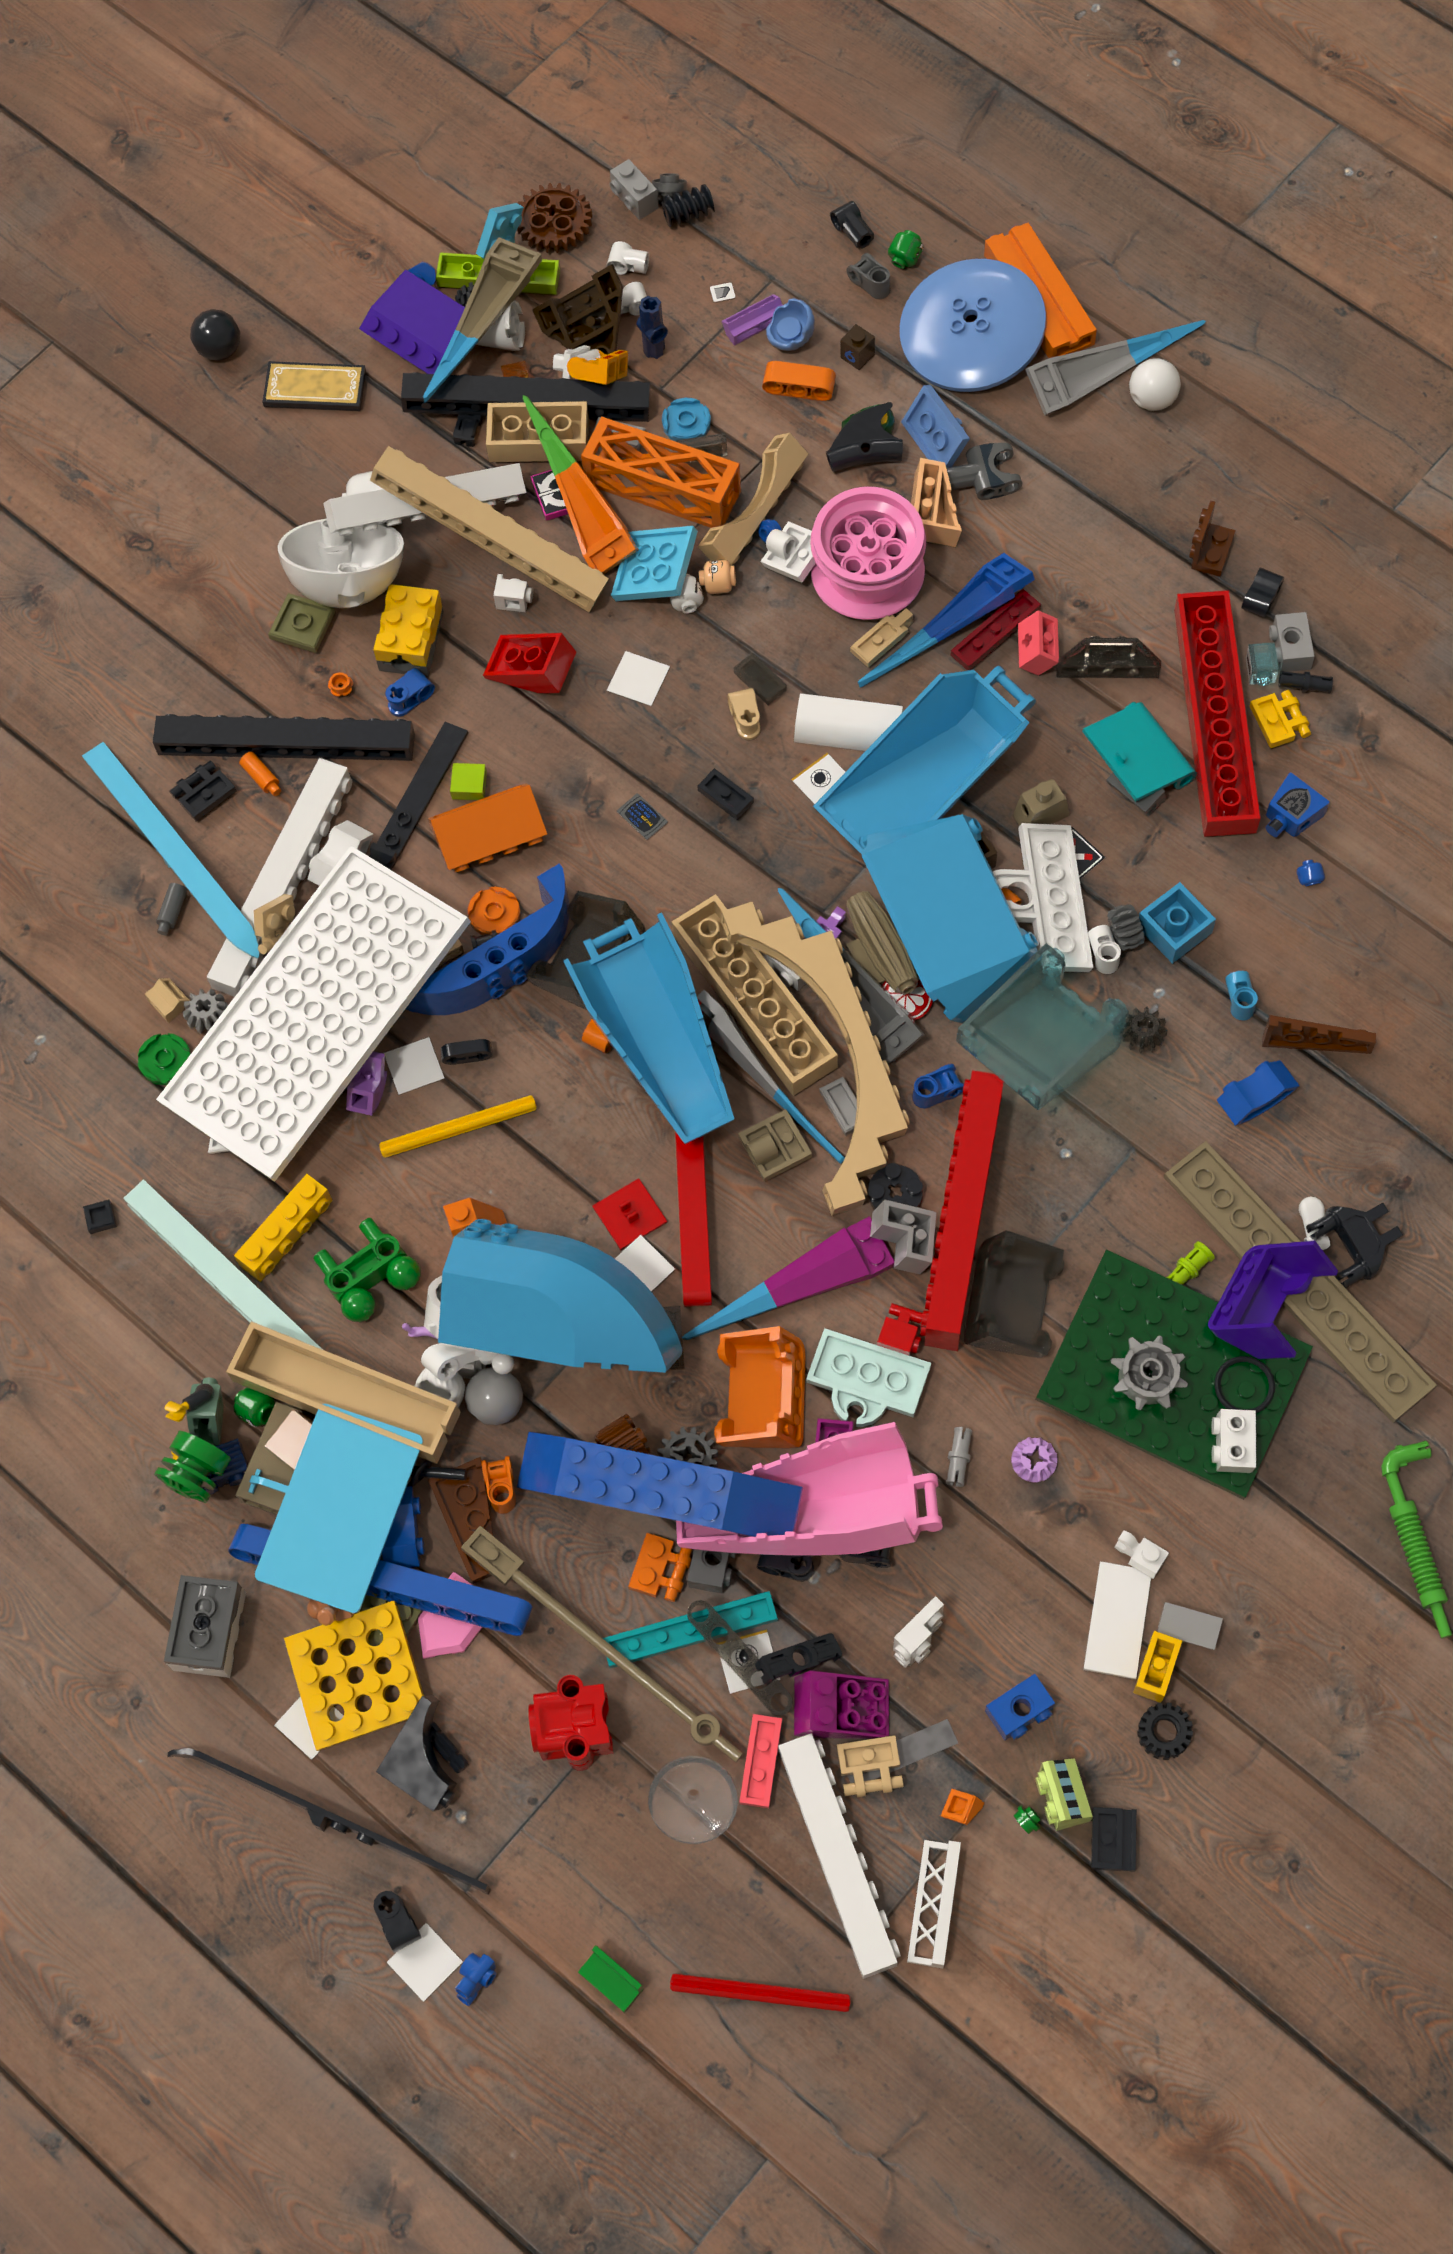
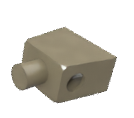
(1043, 804)

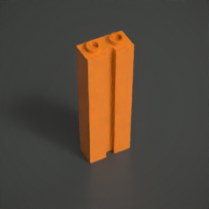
(1066, 321)

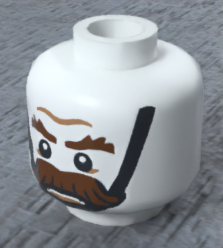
(690, 596)

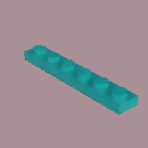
(679, 1633)

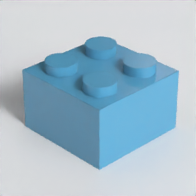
(1176, 922)

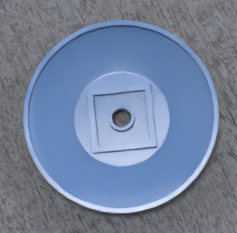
(980, 352)

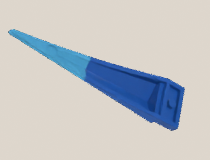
(983, 593)

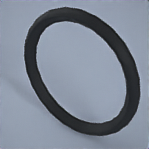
(1262, 1366)

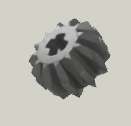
(1126, 927)

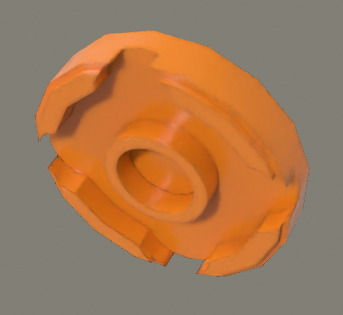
(493, 910)

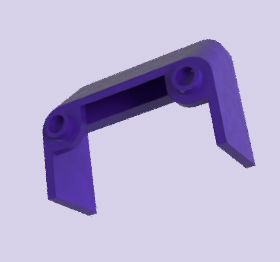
(1258, 1291)

